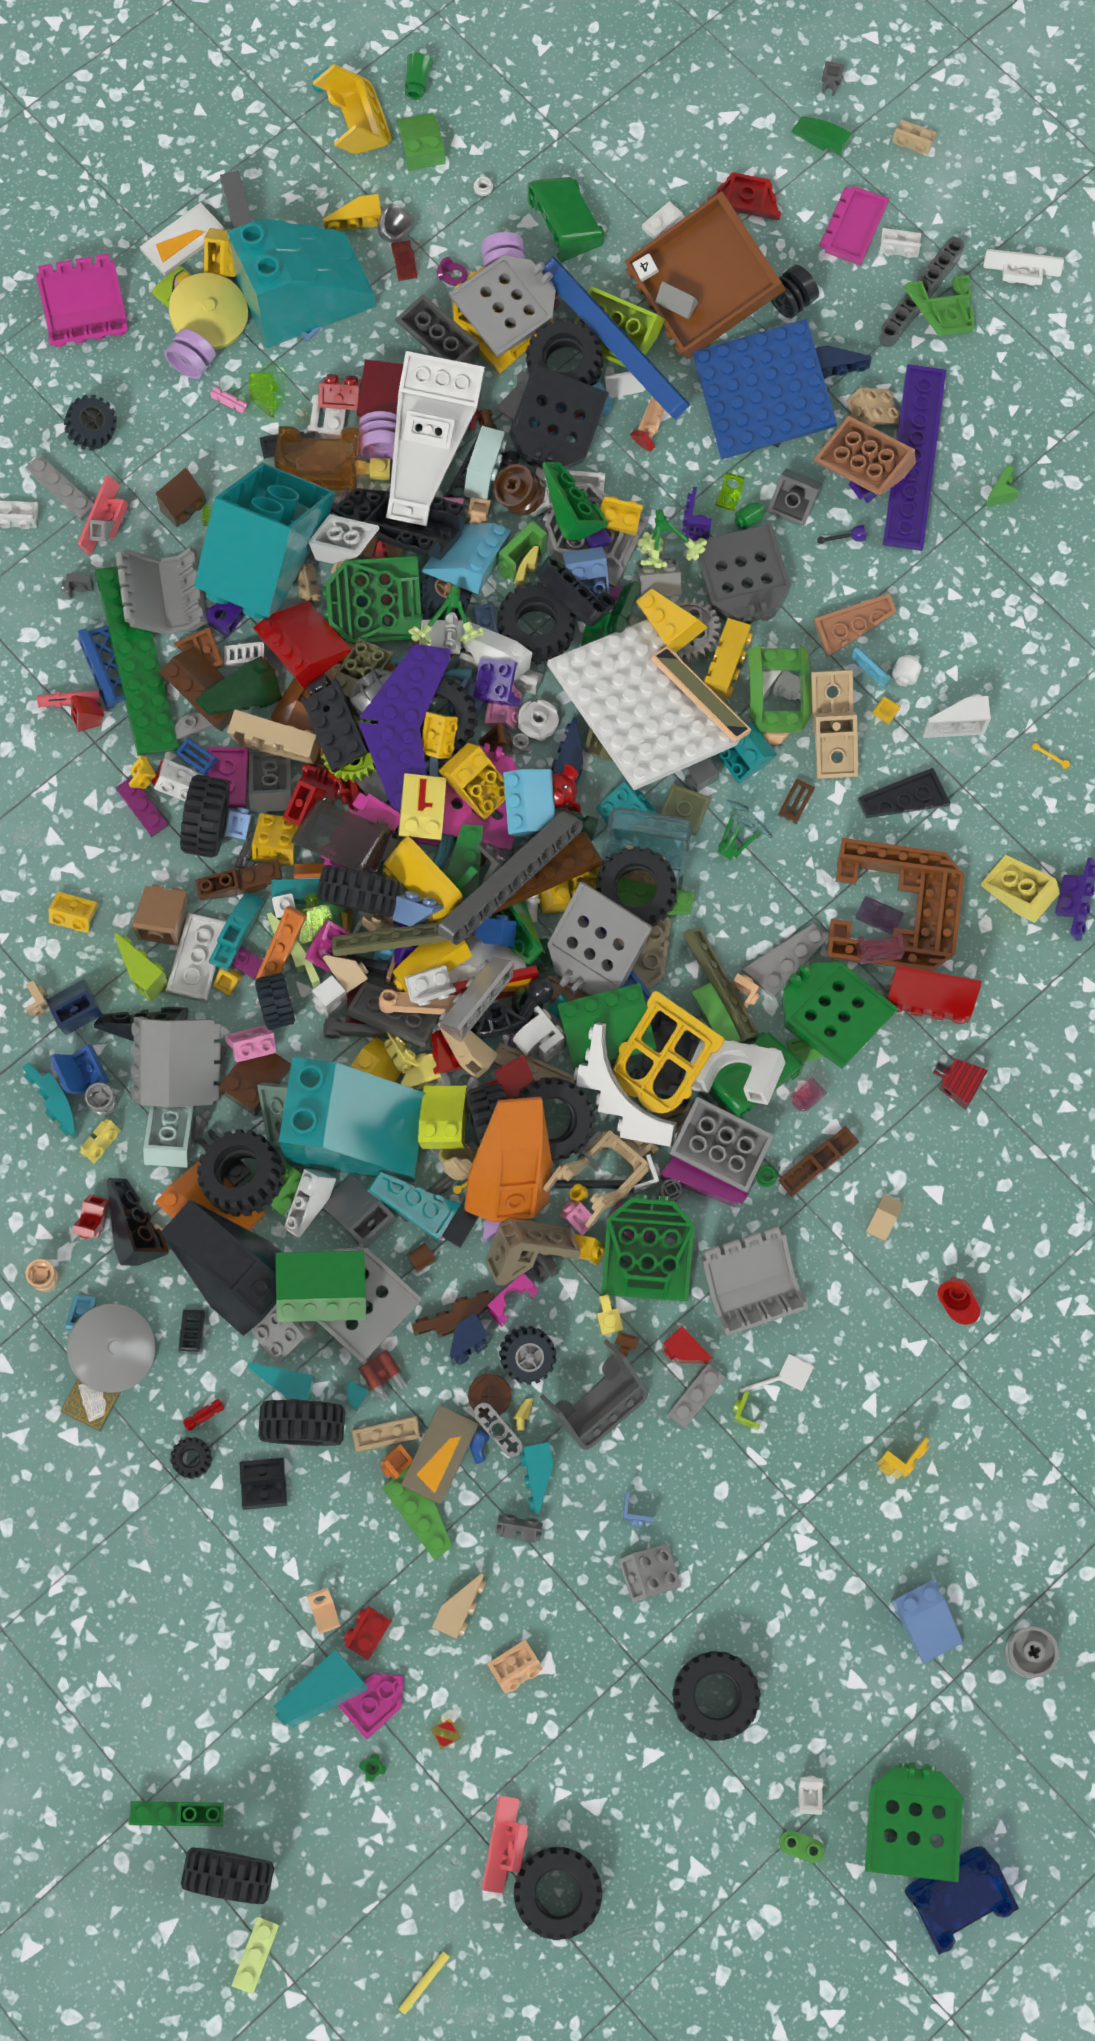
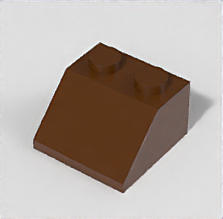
(180, 498)

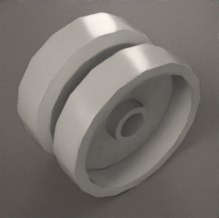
(1044, 1649)

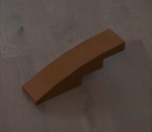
(818, 1161)

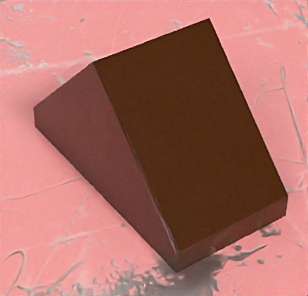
(497, 737)

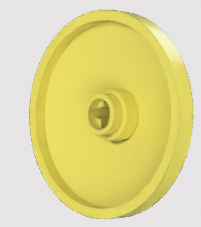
(210, 308)

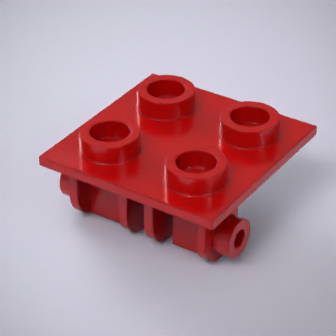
(321, 778)

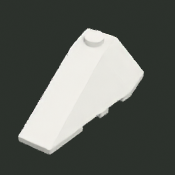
(498, 647)

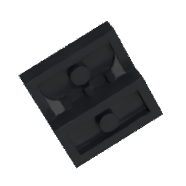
(263, 1483)

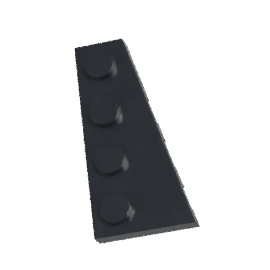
(908, 795)

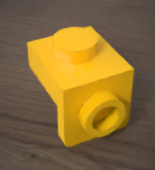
(142, 773)
(590, 1248)

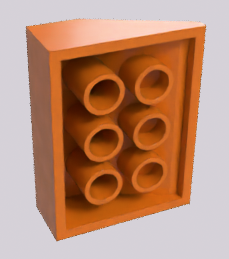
(187, 1188)

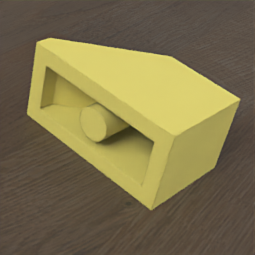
(423, 1075)

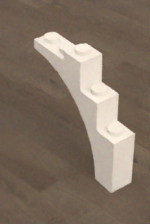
(598, 1075)

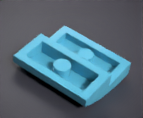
(871, 667)

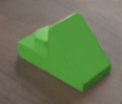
(1002, 490)

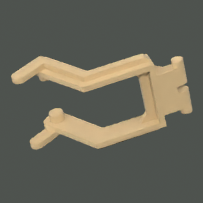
(631, 1150)

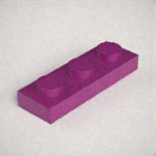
(142, 808)

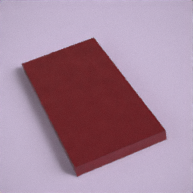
(381, 389)

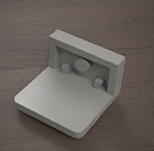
(281, 1337)

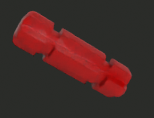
(203, 1414)

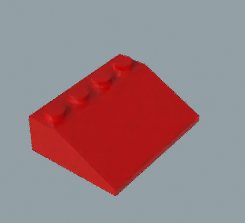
(302, 641)
(933, 994)

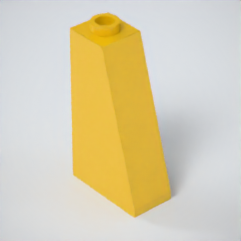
(428, 957)

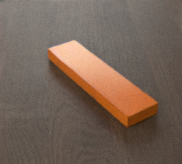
(282, 942)

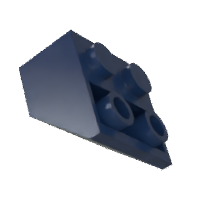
(74, 1007)
(467, 1339)

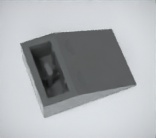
(358, 1212)

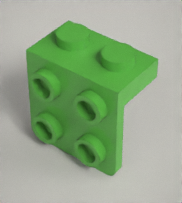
(287, 1191)

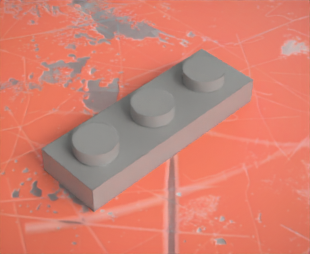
(696, 1396)

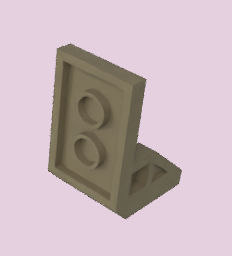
(515, 1235)

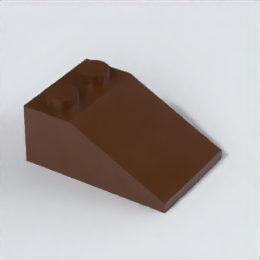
(242, 1080)

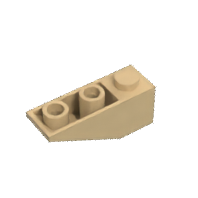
(471, 1053)
(454, 1612)

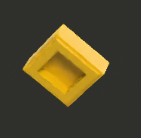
(886, 710)

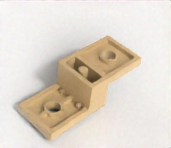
(834, 723)

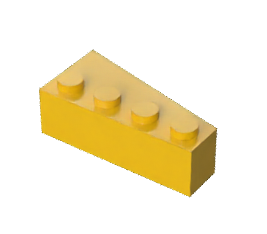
(727, 658)

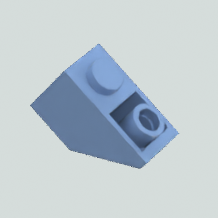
(412, 909)

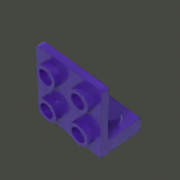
(695, 526)
(495, 682)

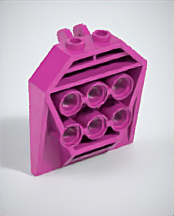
(494, 830)

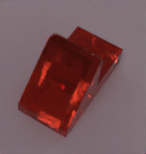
(404, 260)

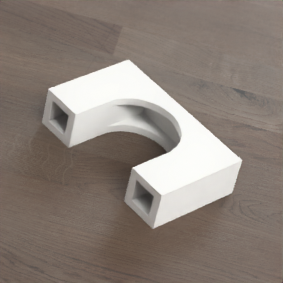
(764, 1075)

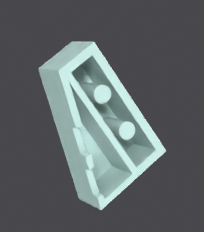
(483, 463)

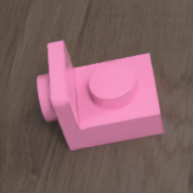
(576, 1215)

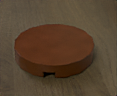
(490, 1389)

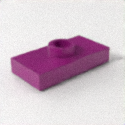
(247, 963)

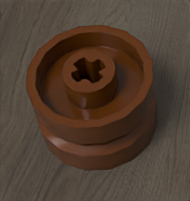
(519, 489)

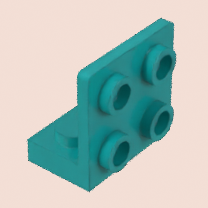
(624, 797)

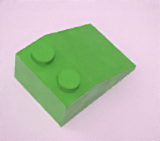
(421, 141)

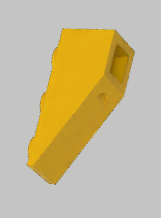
(358, 213)

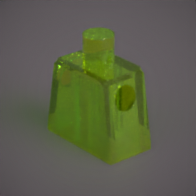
(316, 916)

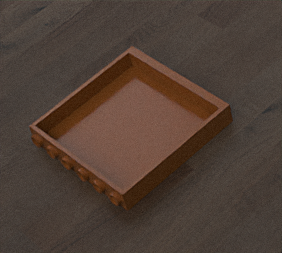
(714, 262)

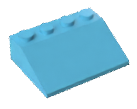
(471, 557)

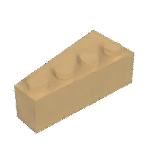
(273, 737)

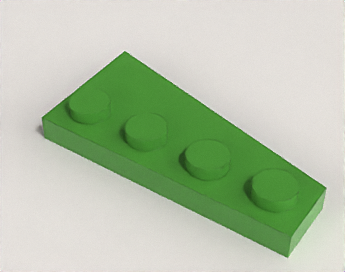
(420, 1515)

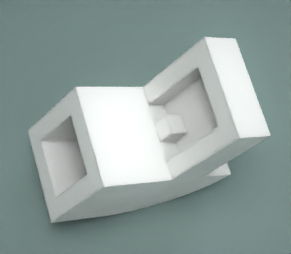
(530, 1036)

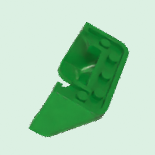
(566, 216)
(731, 1079)

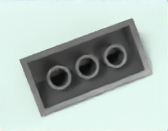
(438, 332)

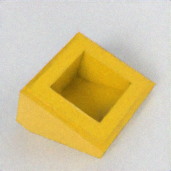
(227, 981)

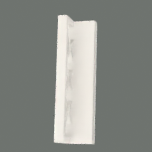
(527, 682)

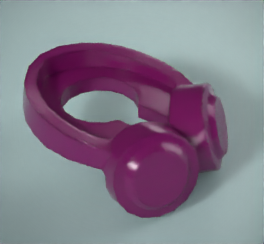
(447, 264)

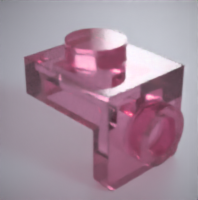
(808, 1095)

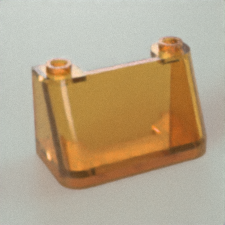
(320, 461)

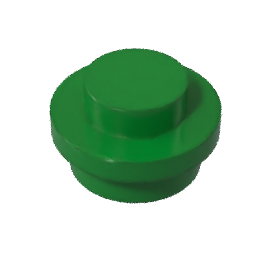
(766, 1176)

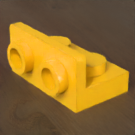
(621, 515)
(439, 735)
(72, 912)

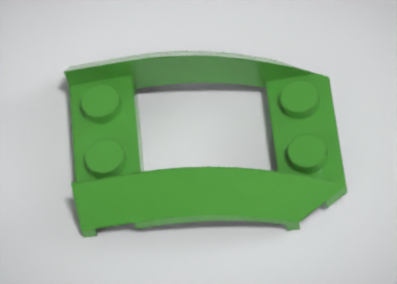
(779, 659)

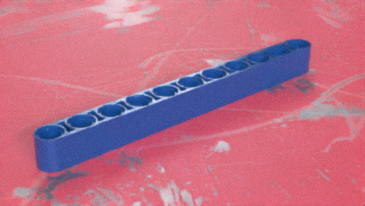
(616, 339)

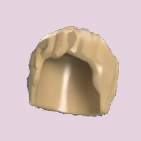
(457, 1161)

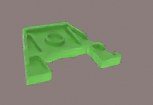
(945, 314)

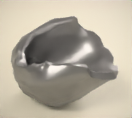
(394, 223)

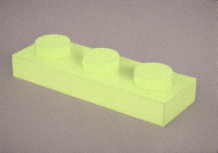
(255, 1955)

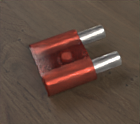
(380, 1371)

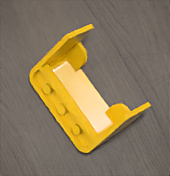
(360, 109)
(421, 875)

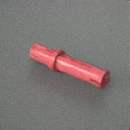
(43, 700)

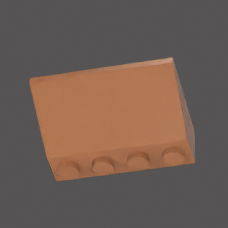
(866, 456)

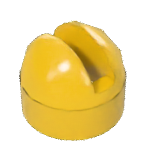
(579, 1193)

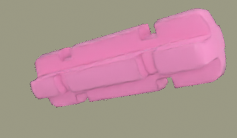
(229, 400)

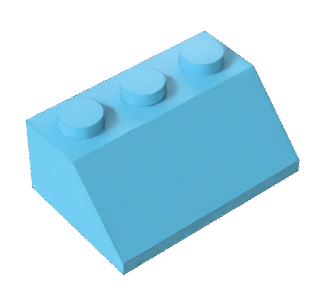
(528, 801)

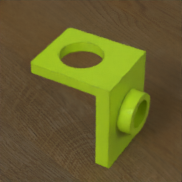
(738, 1407)

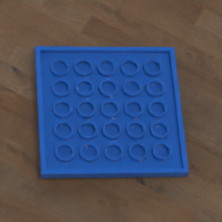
(764, 389)

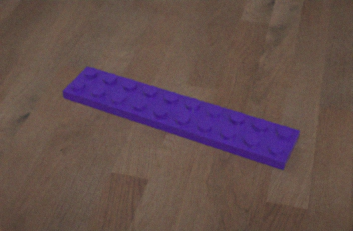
(919, 430)

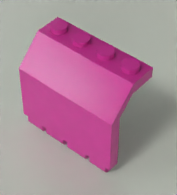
(81, 300)

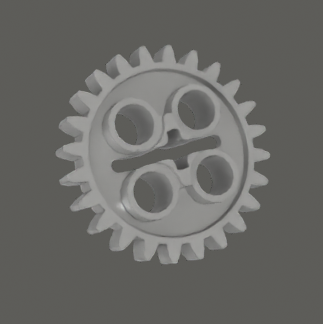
(707, 617)

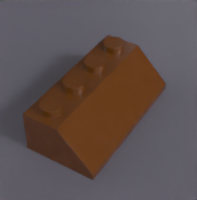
(192, 677)

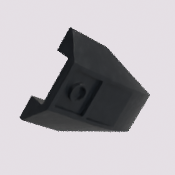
(434, 540)
(226, 1264)

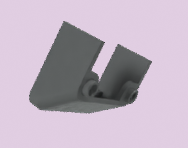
(604, 1404)

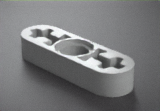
(514, 1438)

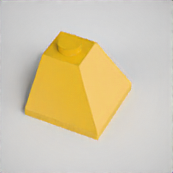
(376, 1061)

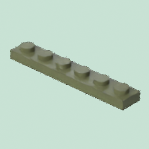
(386, 939)
(718, 978)

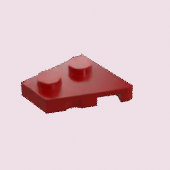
(444, 1056)

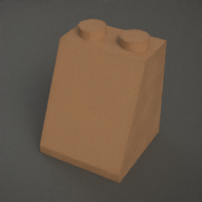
(161, 915)

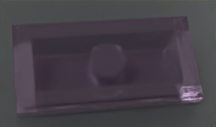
(879, 915)

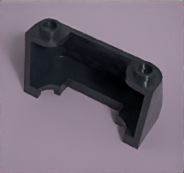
(671, 1074)

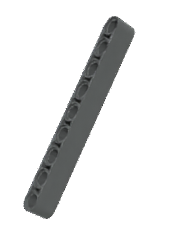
(509, 878)

